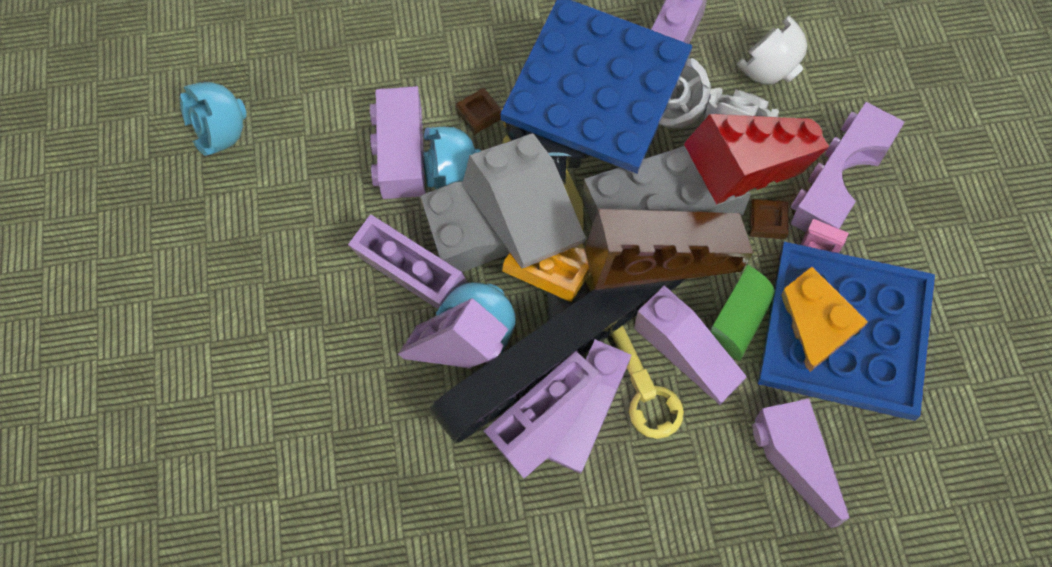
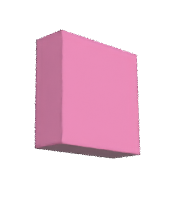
(824, 237)

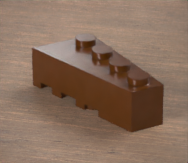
(664, 246)

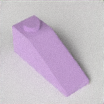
(457, 337)
(688, 344)
(544, 415)
(581, 436)
(799, 453)

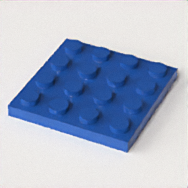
(597, 84)
(881, 363)

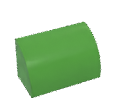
(743, 312)

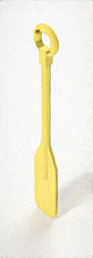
(639, 376)

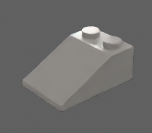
(523, 199)
(460, 228)

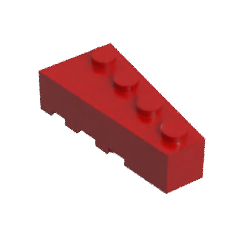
(752, 151)

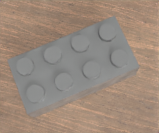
(662, 184)

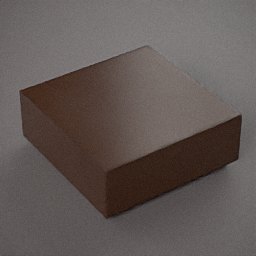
(479, 110)
(769, 219)

